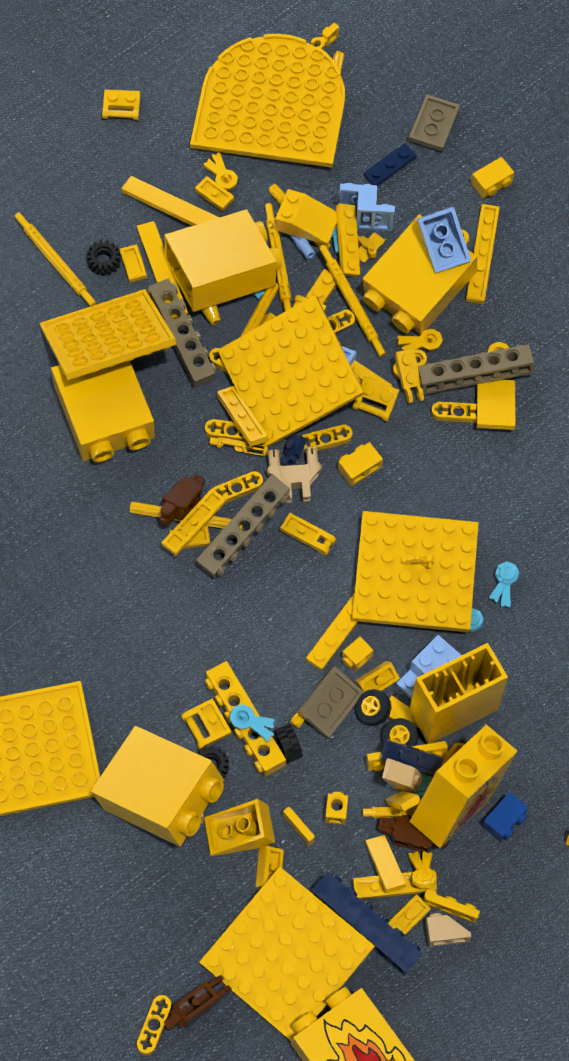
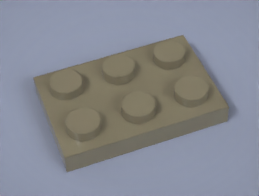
(434, 122)
(330, 702)

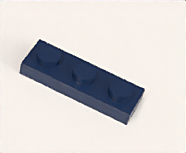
(389, 165)
(414, 757)

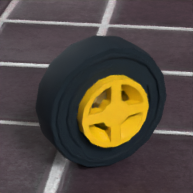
(366, 707)
(397, 729)

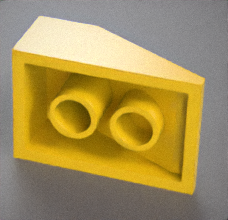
(306, 218)
(240, 828)

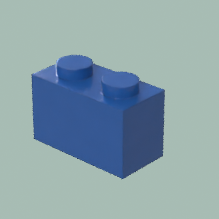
(505, 817)

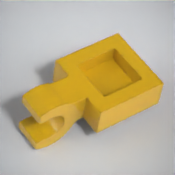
(328, 36)

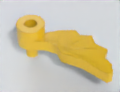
(366, 243)
(418, 559)

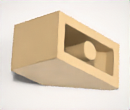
(401, 776)
(445, 930)

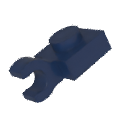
(293, 448)

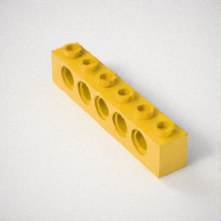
(224, 675)

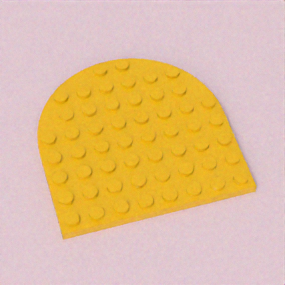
(272, 102)

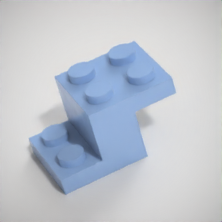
(368, 214)
(432, 656)

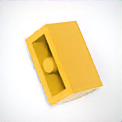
(492, 178)
(360, 463)

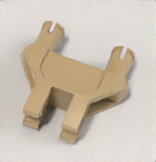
(296, 475)

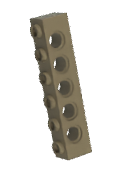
(484, 372)
(198, 375)
(271, 486)

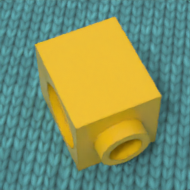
(357, 654)
(332, 815)

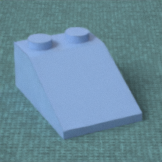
(443, 239)

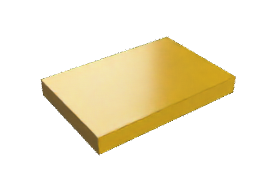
(496, 405)

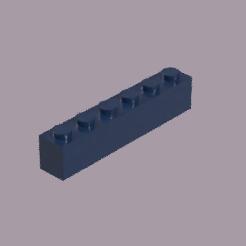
(375, 928)

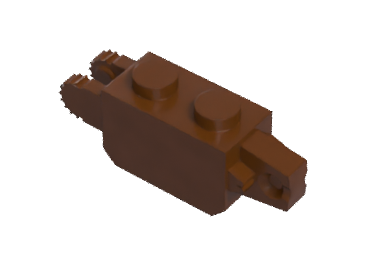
(181, 499)
(406, 834)
(196, 1004)

